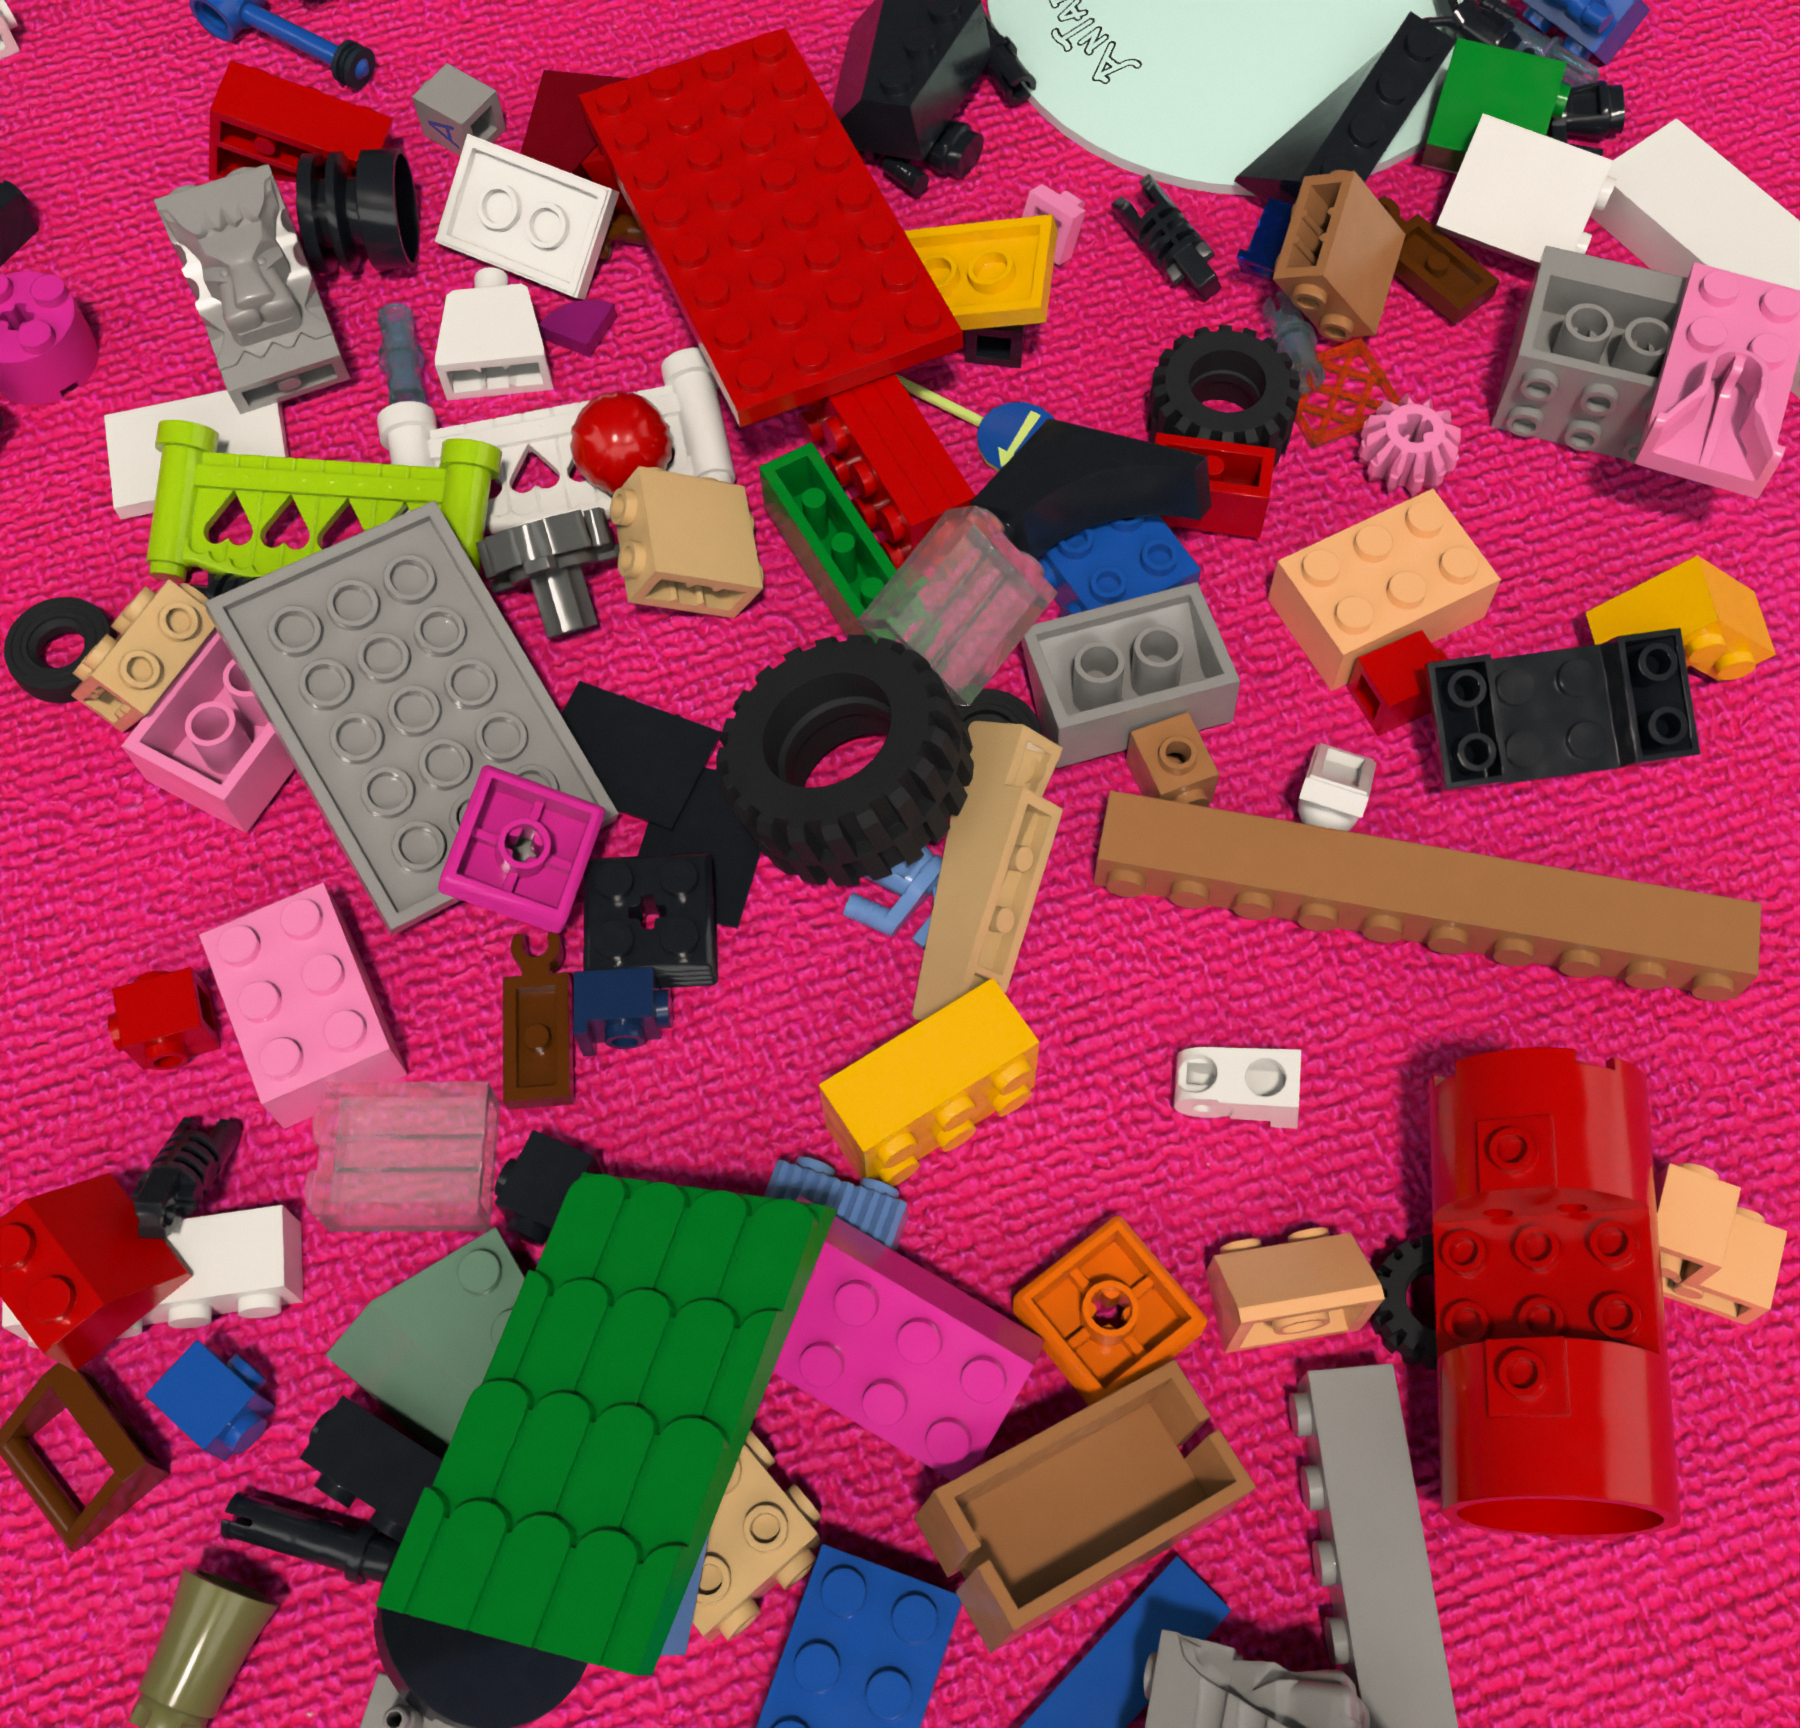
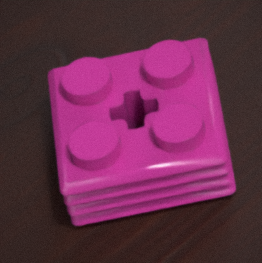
(498, 814)

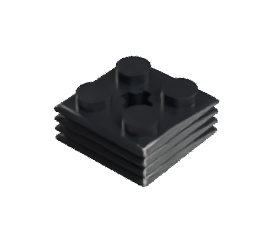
(628, 889)

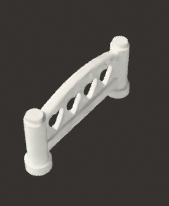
(685, 401)

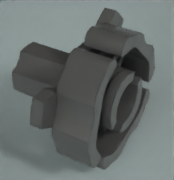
(551, 559)

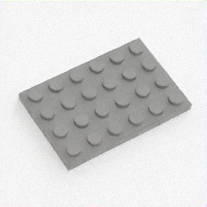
(394, 695)

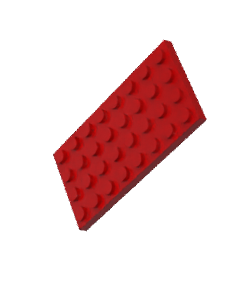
(768, 227)

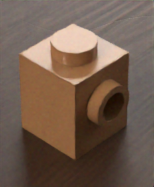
(1172, 762)

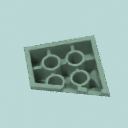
(434, 1337)

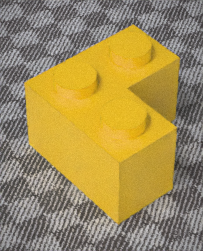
(1716, 617)

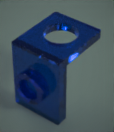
(1266, 241)

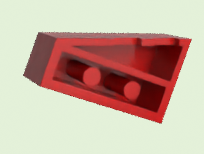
(274, 121)

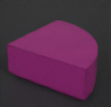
(578, 325)

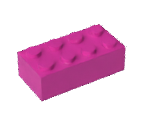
(905, 1352)

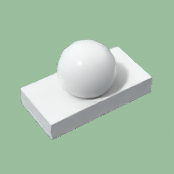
(1335, 788)

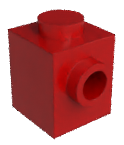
(164, 1019)

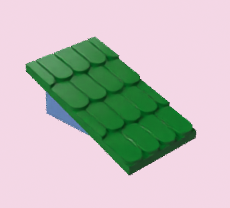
(610, 1422)

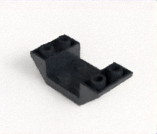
(1562, 711)

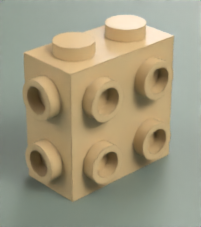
(686, 543)
(154, 644)
(753, 1545)

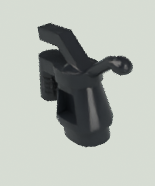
(1478, 21)
(1589, 113)
(952, 153)

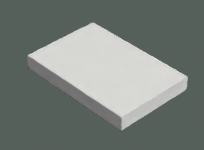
(526, 217)
(136, 461)

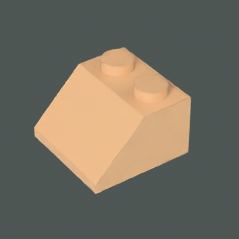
(1291, 1289)

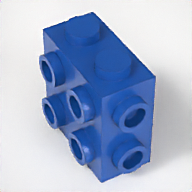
(1116, 563)

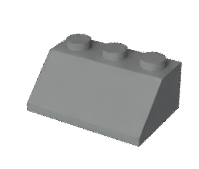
(1127, 669)

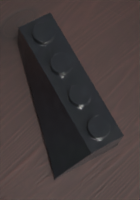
(1356, 119)

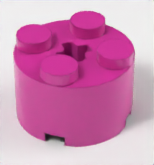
(42, 339)

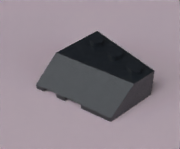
(909, 72)

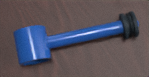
(224, 19)

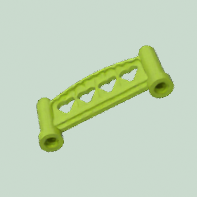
(200, 484)

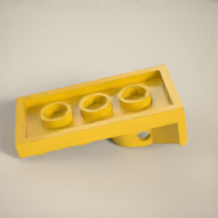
(991, 269)

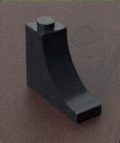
(1085, 477)

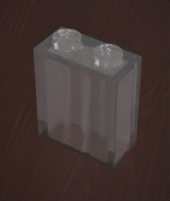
(962, 600)
(404, 1156)

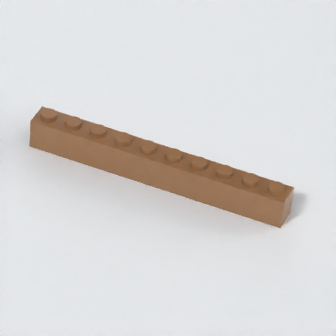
(1430, 896)

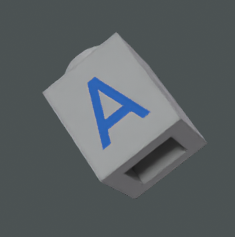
(456, 106)

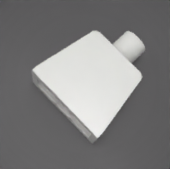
(490, 341)

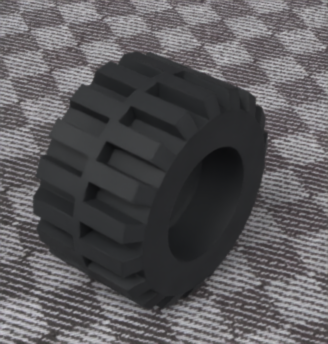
(1229, 369)

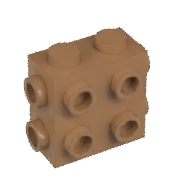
(1339, 255)

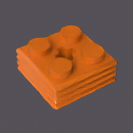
(1109, 1269)

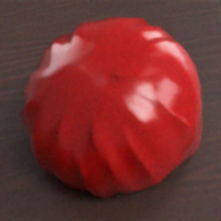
(616, 437)

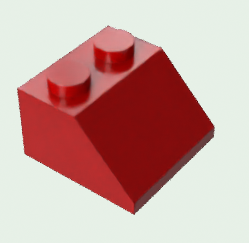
(80, 1269)

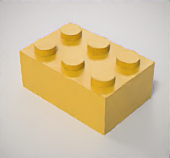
(931, 1085)

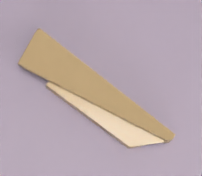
(990, 865)

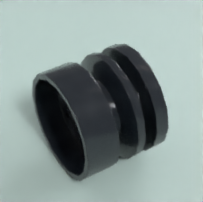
(350, 211)

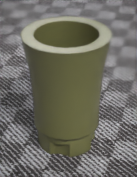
(200, 1650)

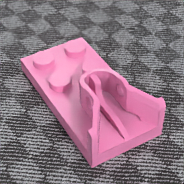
(1724, 382)

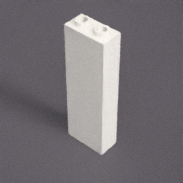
(1690, 205)

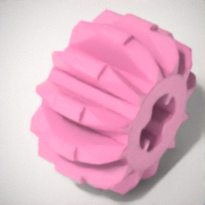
(1409, 445)

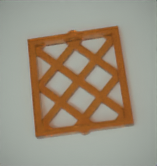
(1350, 424)

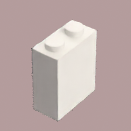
(1524, 193)

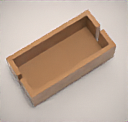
(1081, 1504)

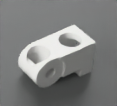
(1239, 1084)

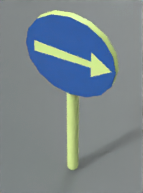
(999, 432)

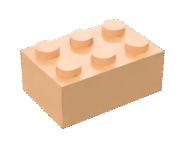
(1381, 583)

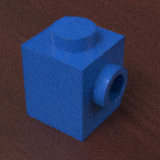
(214, 1400)

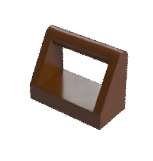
(109, 1429)

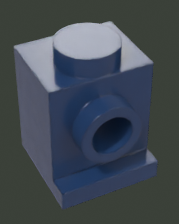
(619, 1008)

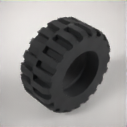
(884, 808)

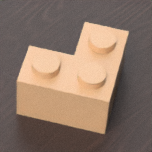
(1712, 1249)

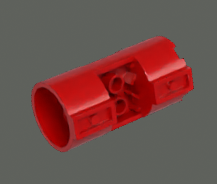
(1549, 1299)

